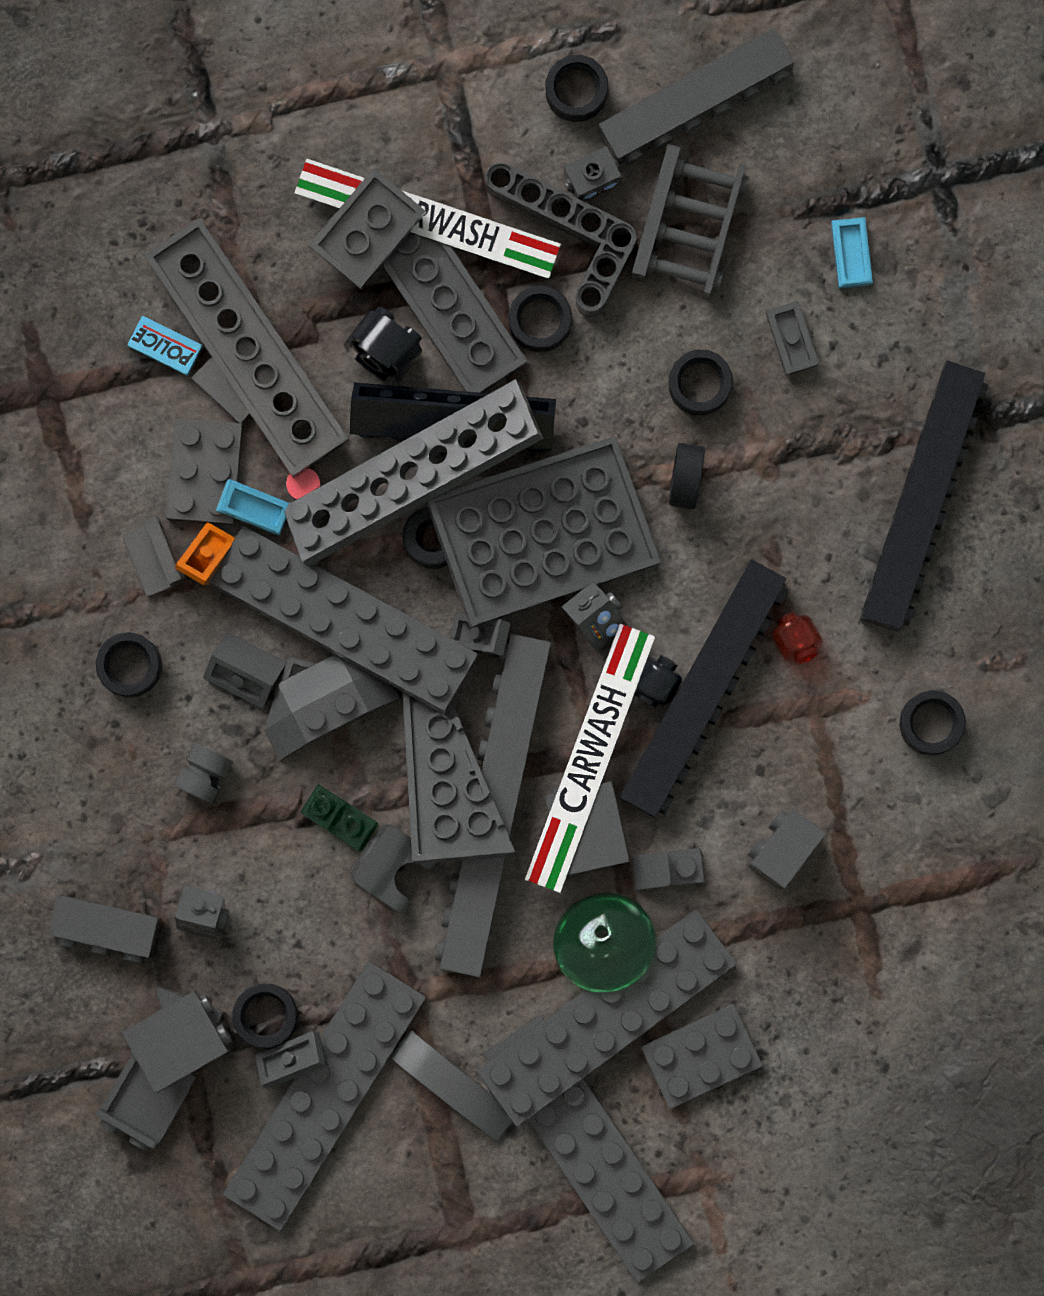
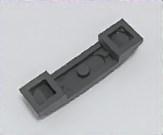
(451, 1084)

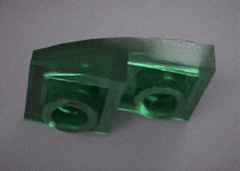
(339, 817)

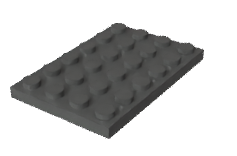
(542, 531)

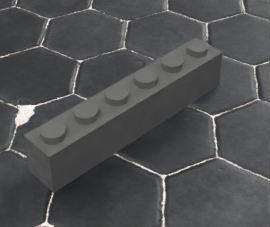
(696, 97)

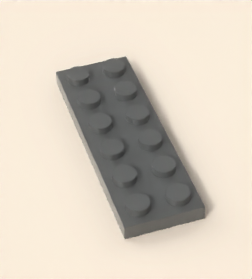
(453, 312)

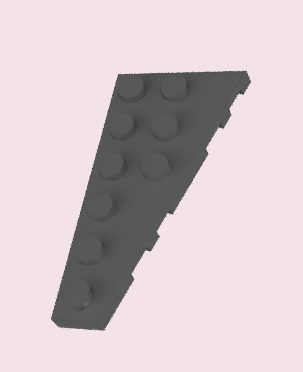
(447, 792)

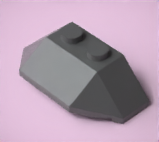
(322, 703)

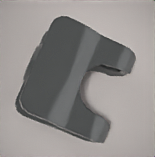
(380, 862)

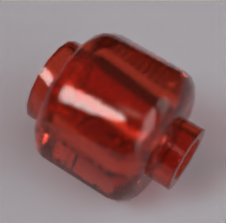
(797, 638)

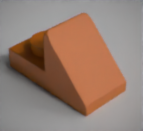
(205, 554)

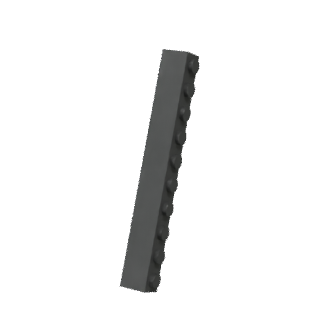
(503, 771)

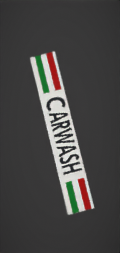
(442, 222)
(590, 758)

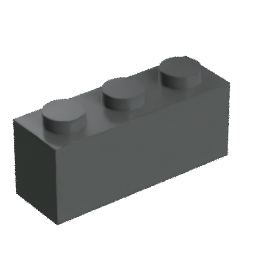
(104, 928)

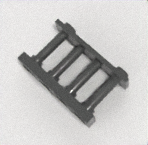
(667, 199)

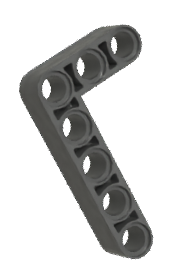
(571, 225)

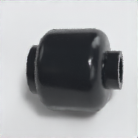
(658, 681)

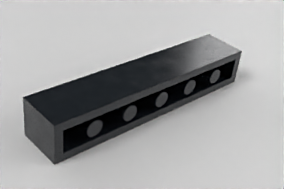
(406, 411)

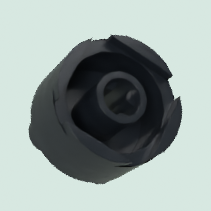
(384, 345)

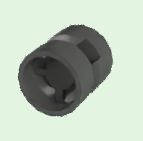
(203, 773)

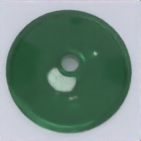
(609, 961)

